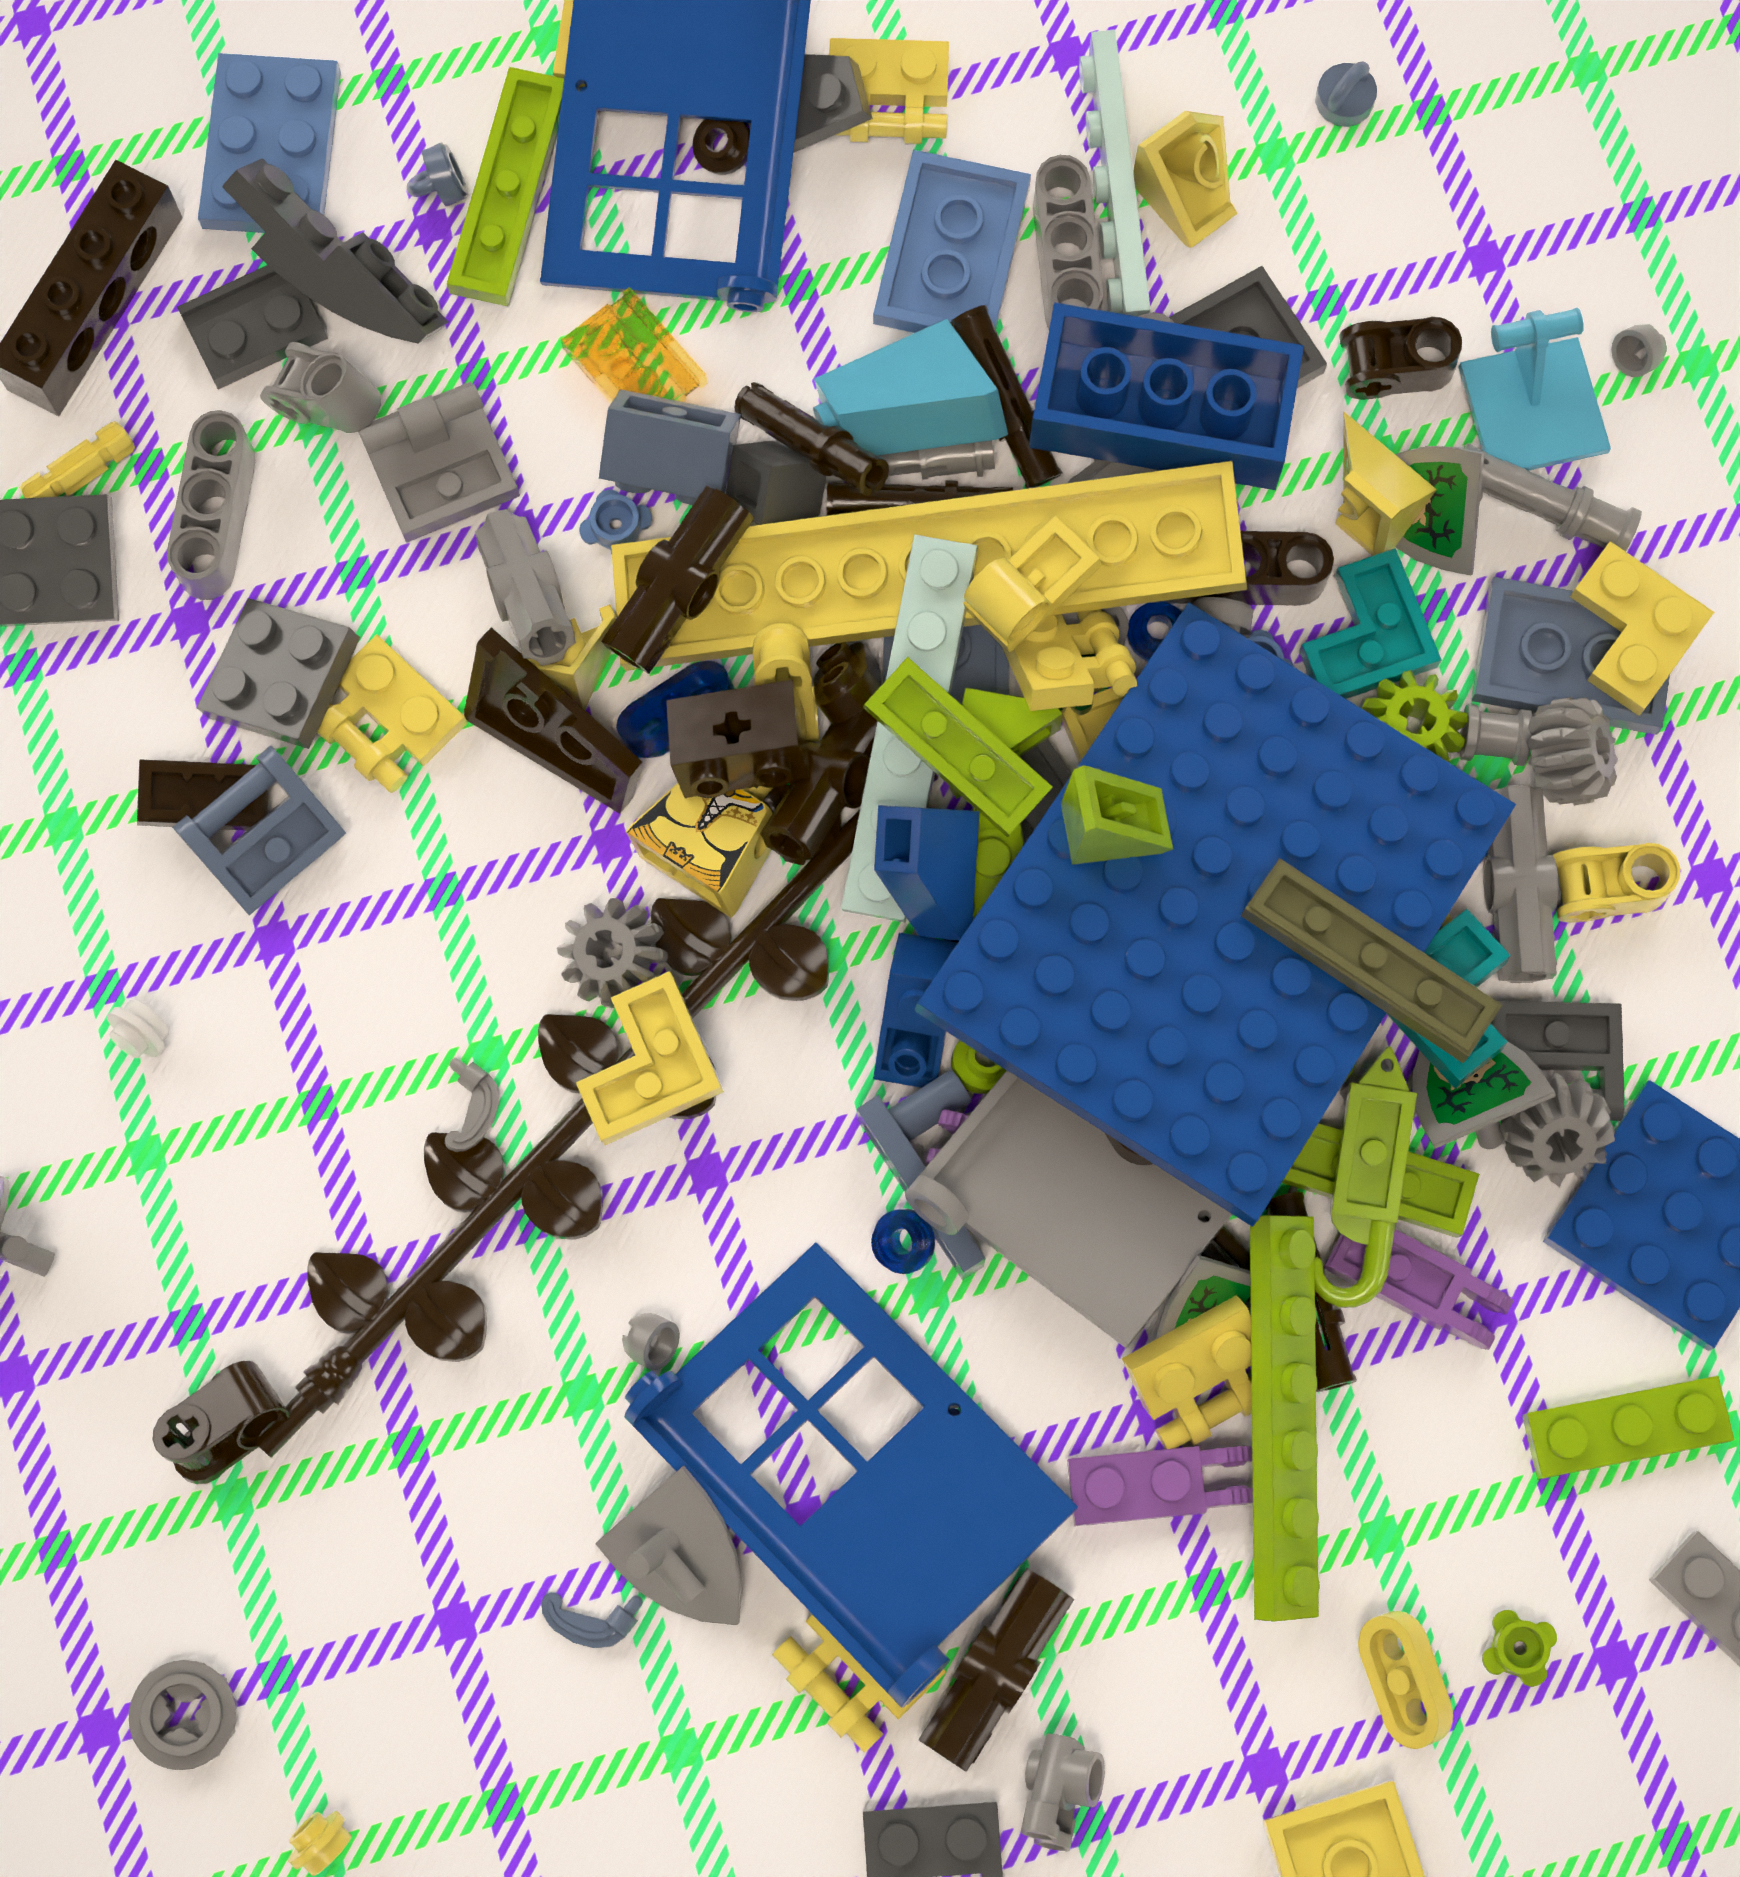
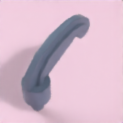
(587, 1629)

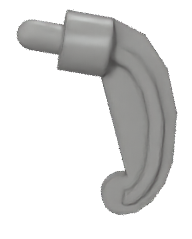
(481, 1108)

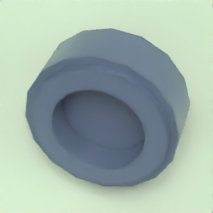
(1346, 94)
(441, 176)

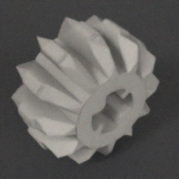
(1572, 751)
(623, 928)
(1560, 1132)

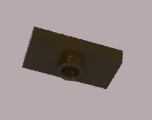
(186, 788)

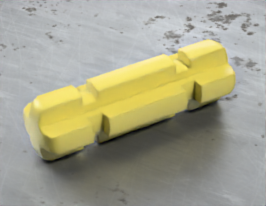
(80, 464)

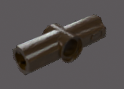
(677, 579)
(836, 781)
(996, 1669)

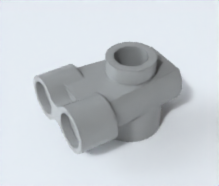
(1060, 1780)

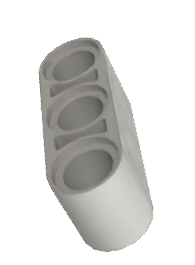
(1066, 222)
(201, 479)

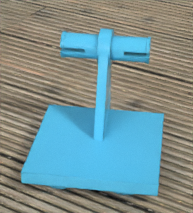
(1535, 400)

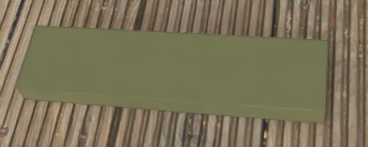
(1371, 960)

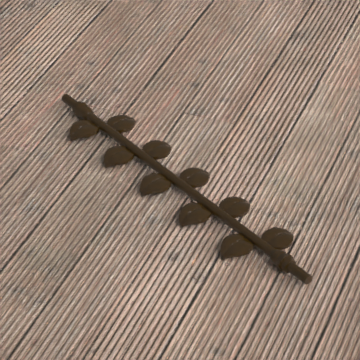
(556, 1194)

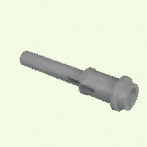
(939, 461)

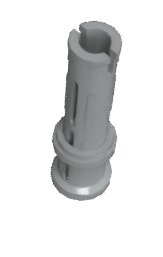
(1573, 511)

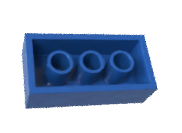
(1165, 394)

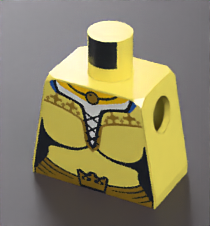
(706, 842)

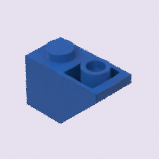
(929, 866)
(909, 1043)

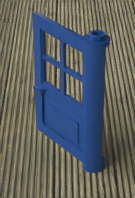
(689, 63)
(919, 1523)

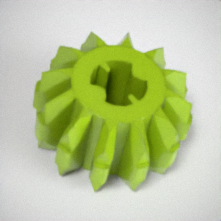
(1437, 719)

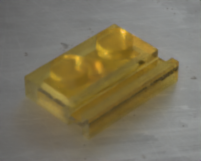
(632, 352)

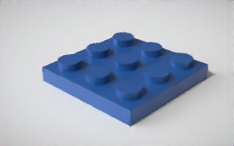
(1662, 1216)

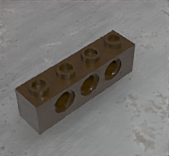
(87, 287)

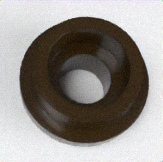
(734, 153)

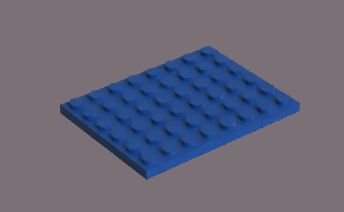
(1139, 979)

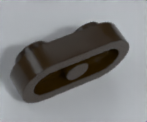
(845, 680)

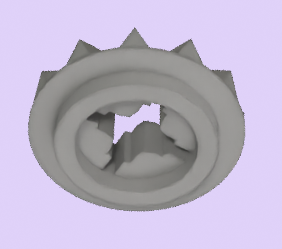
(152, 1712)

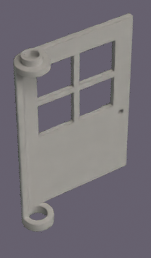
(1067, 1207)

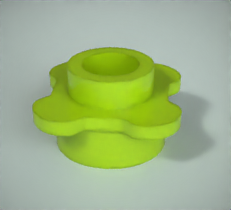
(1537, 1640)

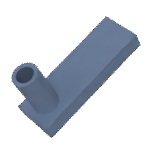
(891, 1135)

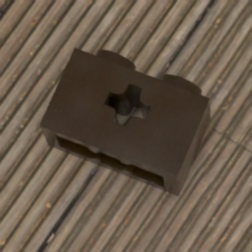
(738, 739)

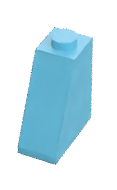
(913, 395)

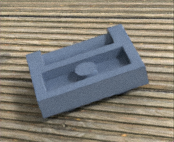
(273, 847)

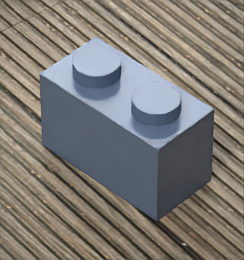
(667, 446)

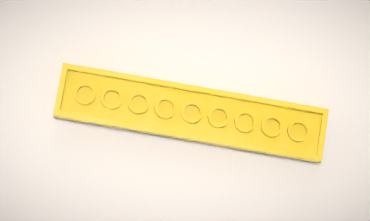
(847, 572)

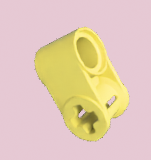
(783, 655)
(1600, 882)

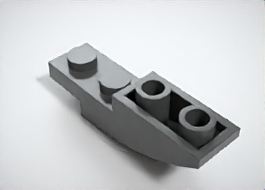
(347, 277)

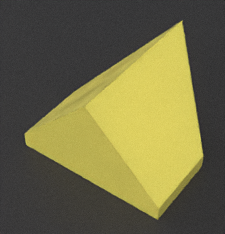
(1186, 175)
(1378, 491)
(582, 661)

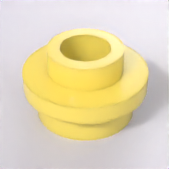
(318, 1842)

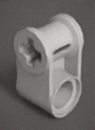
(322, 391)

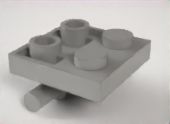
(438, 461)

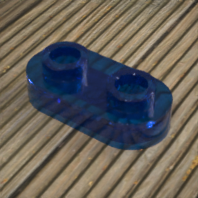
(645, 721)

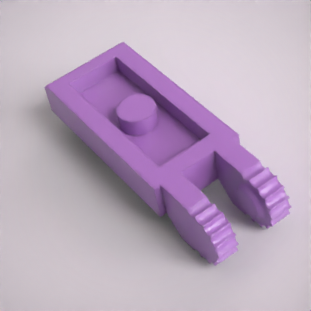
(1424, 1285)
(1152, 1484)

